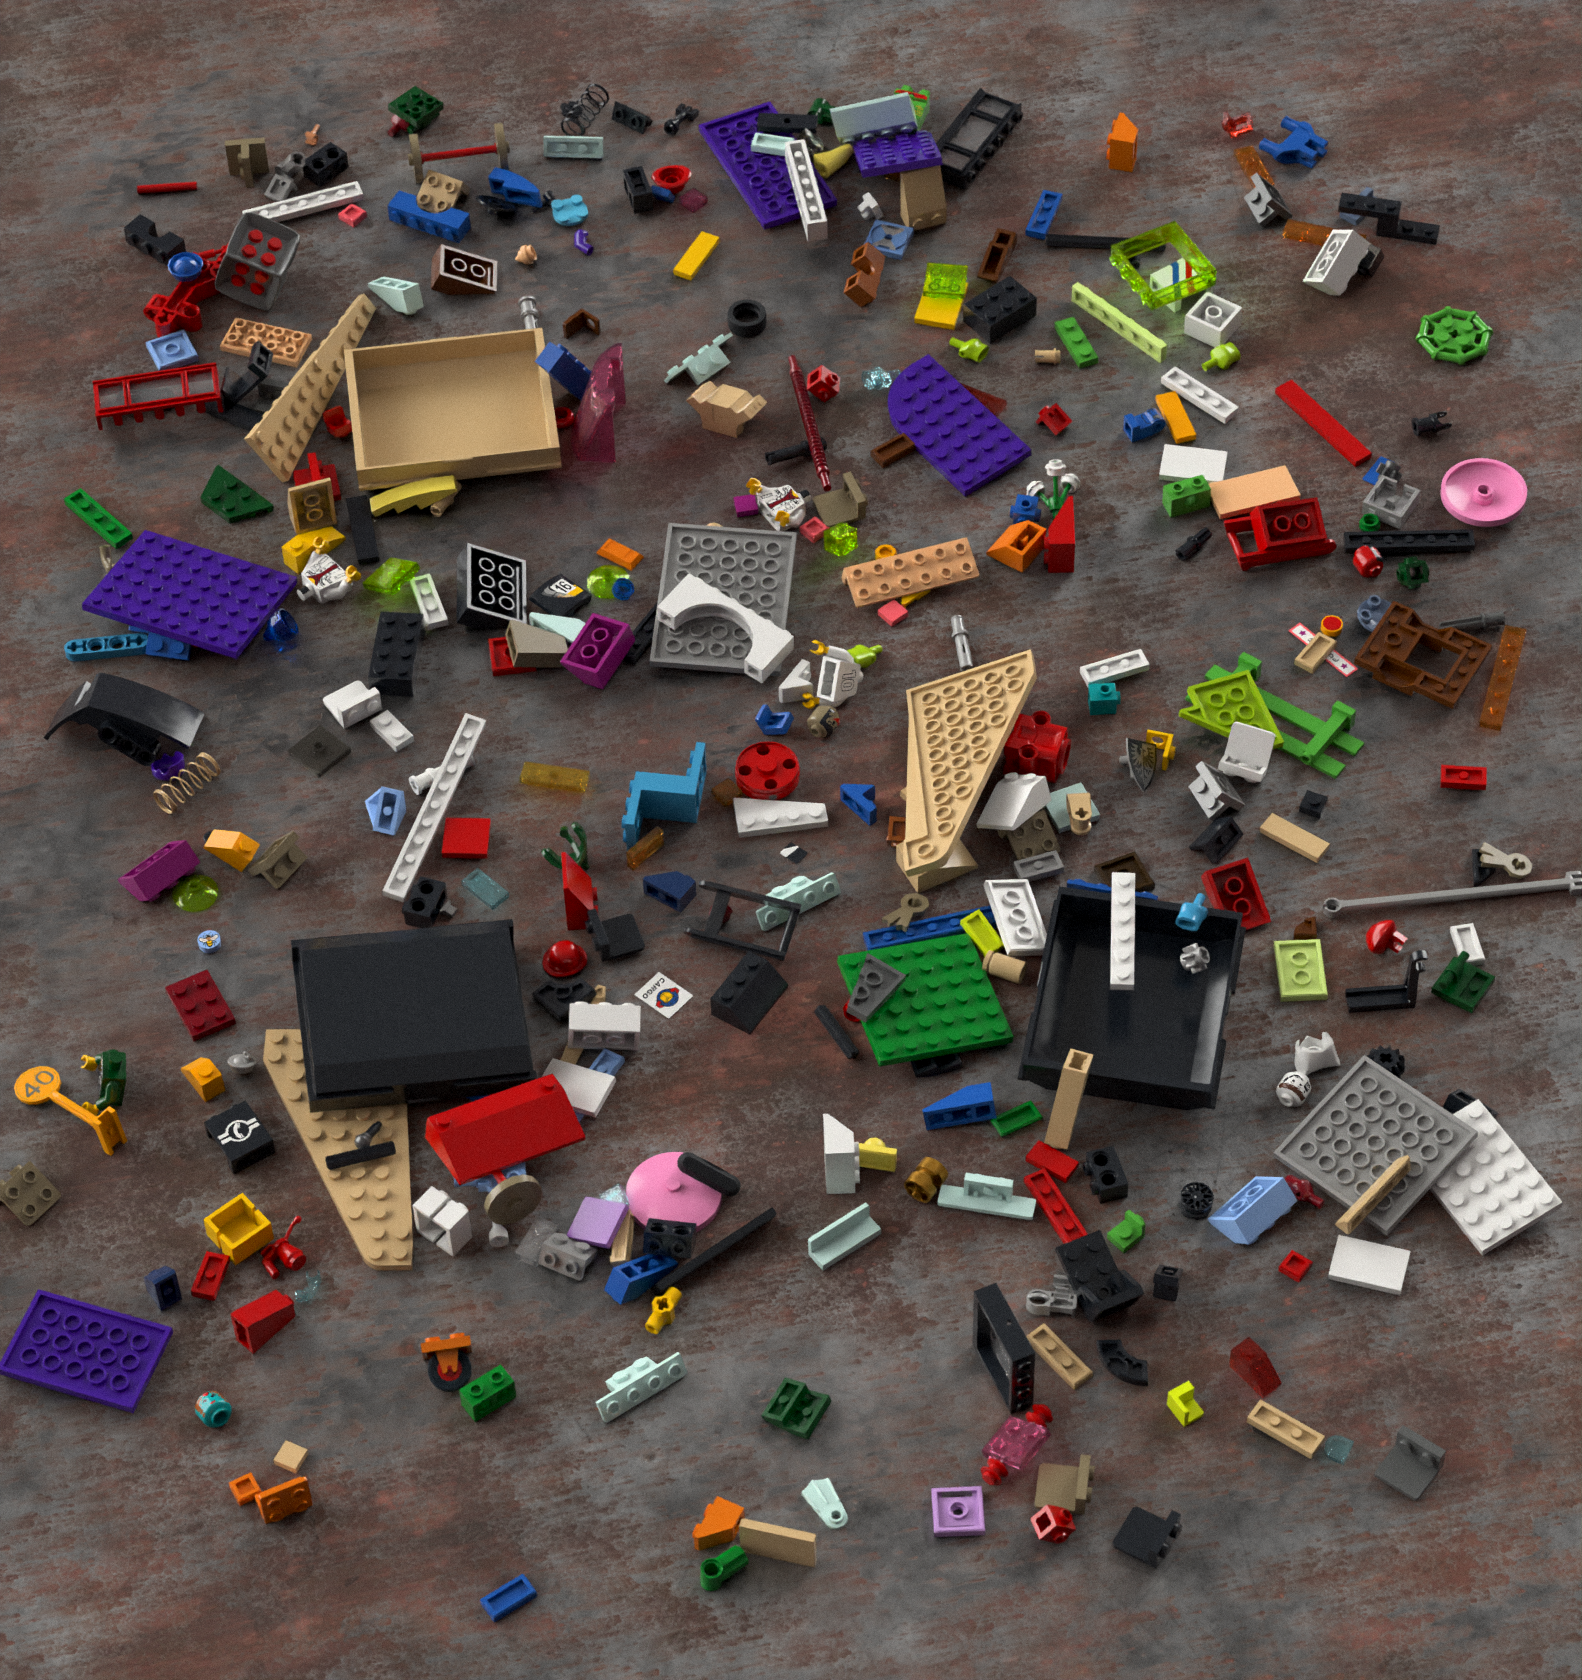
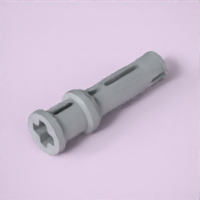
(529, 313)

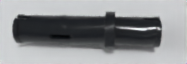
(791, 452)

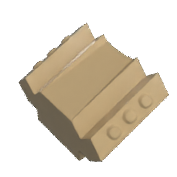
(725, 407)

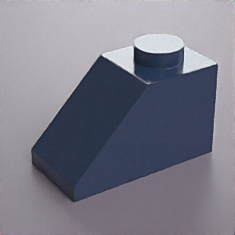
(671, 889)
(163, 1287)

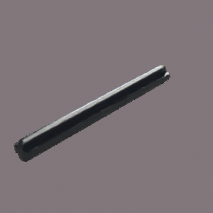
(1087, 241)

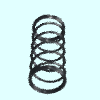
(589, 98)

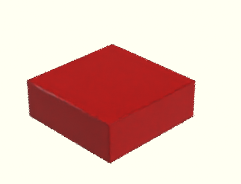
(1295, 1266)

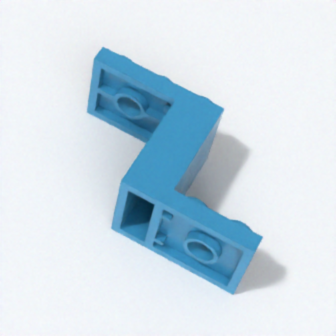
(665, 796)

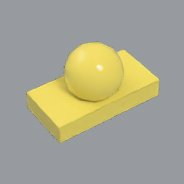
(877, 1156)

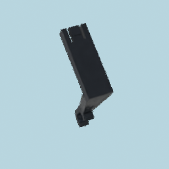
(1390, 996)

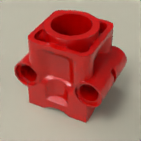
(1037, 747)

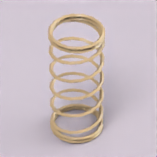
(168, 800)

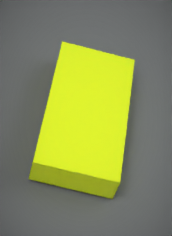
(982, 932)

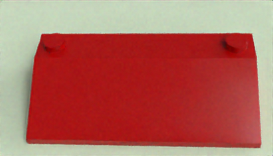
(504, 1129)

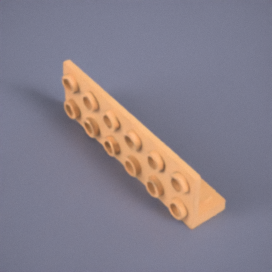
(910, 572)

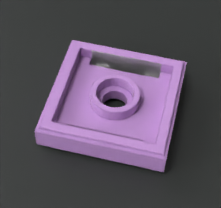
(946, 1522)

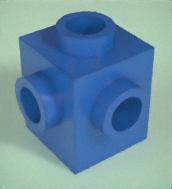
(1021, 513)

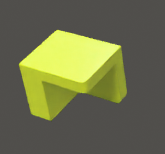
(1183, 1404)

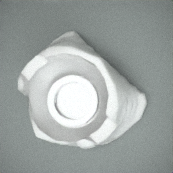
(1315, 1054)

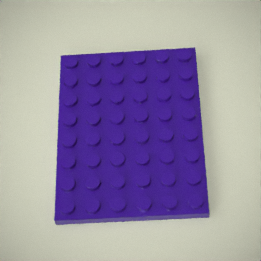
(190, 594)

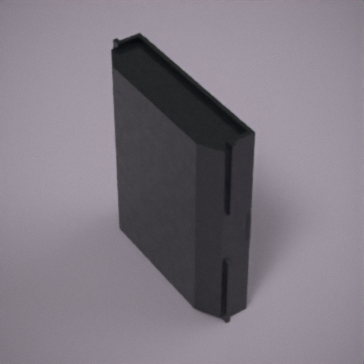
(411, 1015)
(1145, 1042)

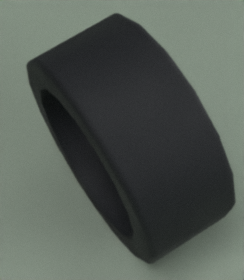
(747, 307)

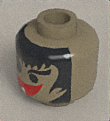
(823, 721)

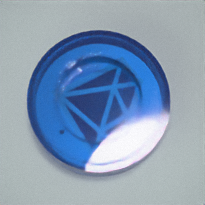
(623, 589)

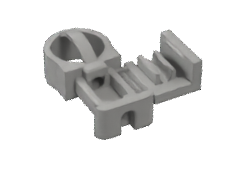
(1059, 1302)

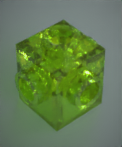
(840, 539)

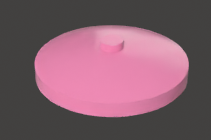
(1483, 492)
(666, 1193)

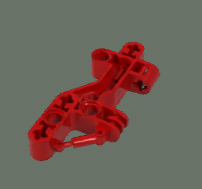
(180, 308)

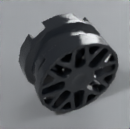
(1196, 1201)

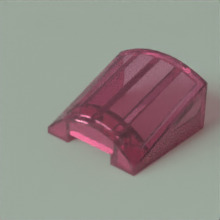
(594, 424)

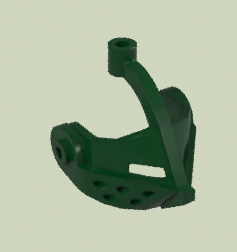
(580, 855)

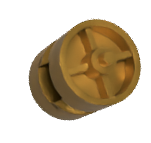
(926, 1180)

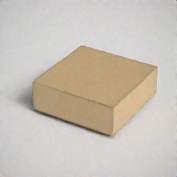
(290, 1456)

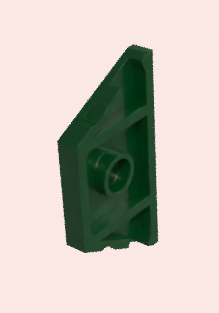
(232, 498)

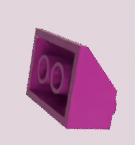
(598, 650)
(160, 871)

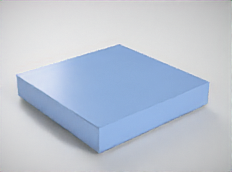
(172, 351)

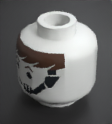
(1293, 1089)

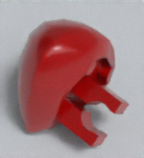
(1384, 936)

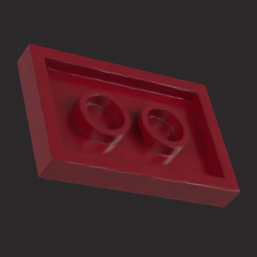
(200, 1005)

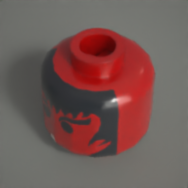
(1368, 561)

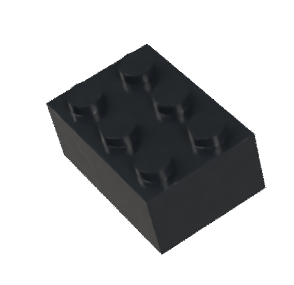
(999, 309)

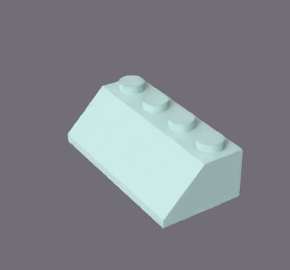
(874, 118)

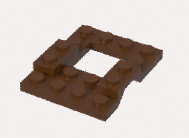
(1396, 639)

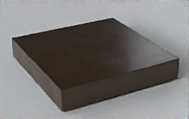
(1125, 864)

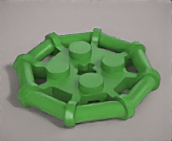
(1452, 348)

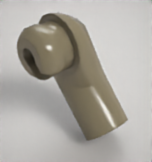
(106, 557)

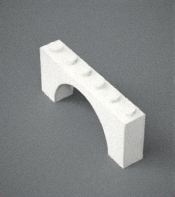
(697, 599)

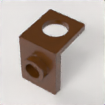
(578, 320)

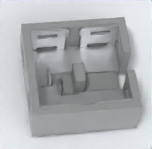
(1388, 506)

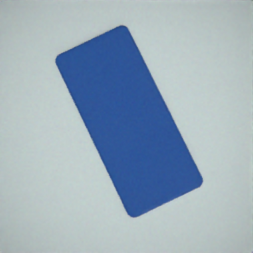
(1372, 475)

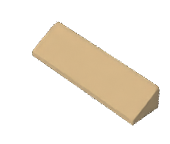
(1374, 1195)

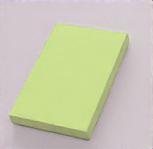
(1300, 970)

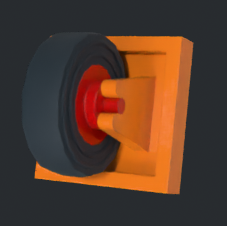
(448, 1364)

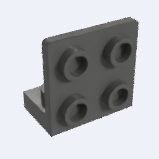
(1411, 1464)

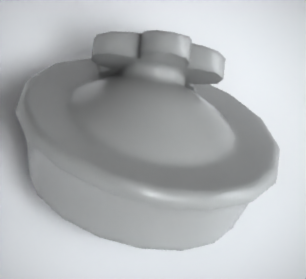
(242, 1063)

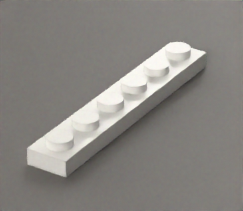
(310, 202)
(1122, 931)

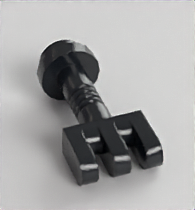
(671, 126)

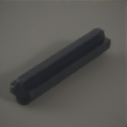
(836, 1032)
(360, 1155)

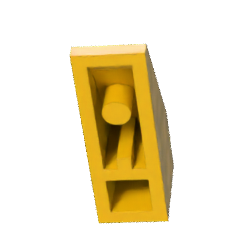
(299, 549)

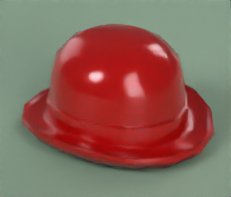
(672, 177)
(564, 959)

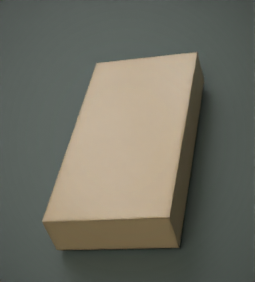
(1315, 652)

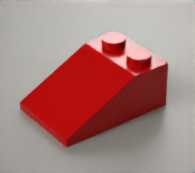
(1287, 523)
(1061, 540)
(1236, 889)
(577, 893)

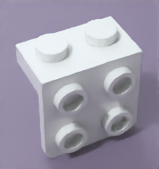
(353, 703)
(1247, 752)

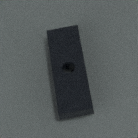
(786, 123)

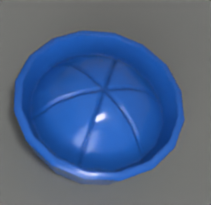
(185, 266)

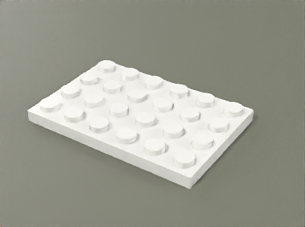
(1492, 1185)

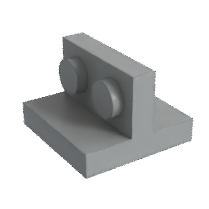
(1214, 791)

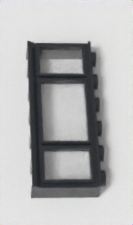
(976, 136)

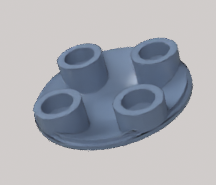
(1371, 611)

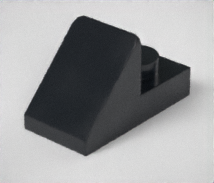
(1167, 1282)

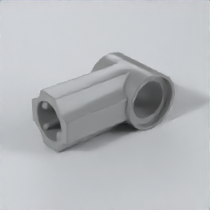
(291, 164)

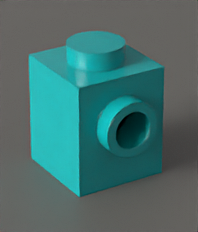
(1103, 698)

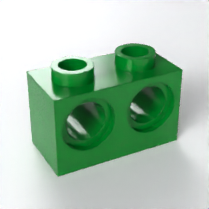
(487, 1393)

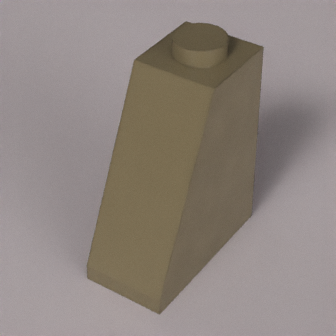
(534, 646)

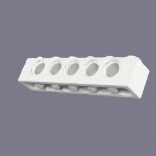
(806, 190)

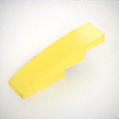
(420, 492)

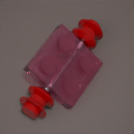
(1016, 1443)

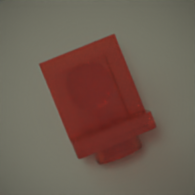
(1238, 125)

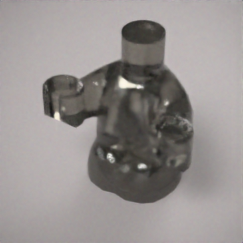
(813, 143)

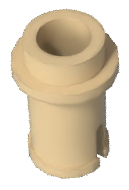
(1050, 356)

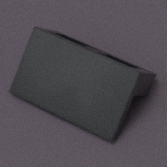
(1218, 838)

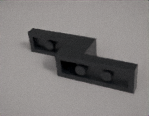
(1389, 220)

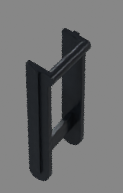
(718, 912)

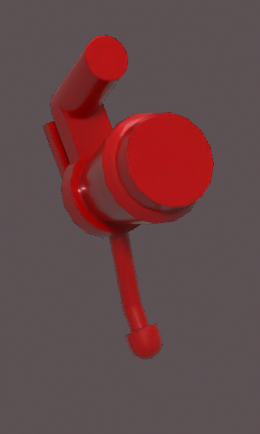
(290, 1256)

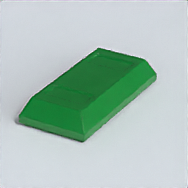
(1016, 1118)

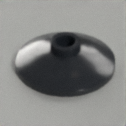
(495, 204)

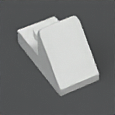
(796, 683)

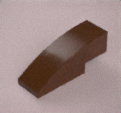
(997, 255)

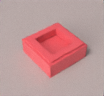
(352, 215)
(813, 529)
(892, 613)

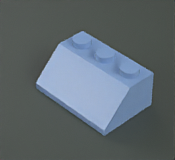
(1253, 1209)

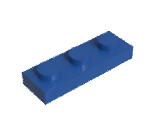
(1044, 214)

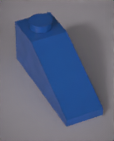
(962, 1107)
(637, 1276)

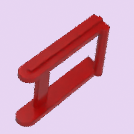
(1274, 555)

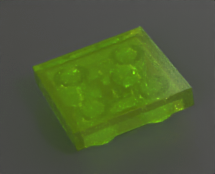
(945, 280)
(391, 576)

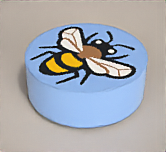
(209, 941)

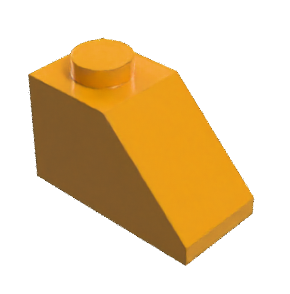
(232, 847)
(204, 1078)

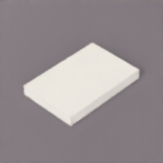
(1187, 462)
(583, 1086)
(1369, 1265)

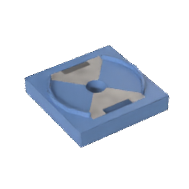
(899, 236)

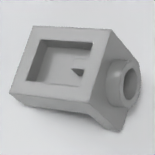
(280, 188)

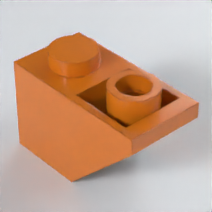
(719, 1524)

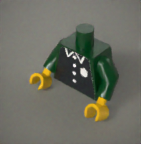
(110, 1079)

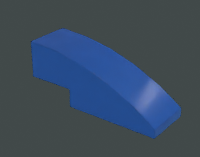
(514, 188)

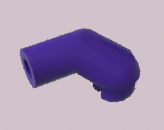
(580, 242)

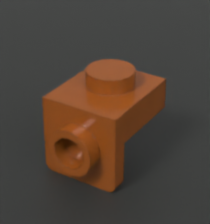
(896, 831)

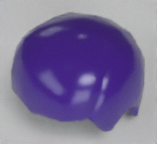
(168, 767)

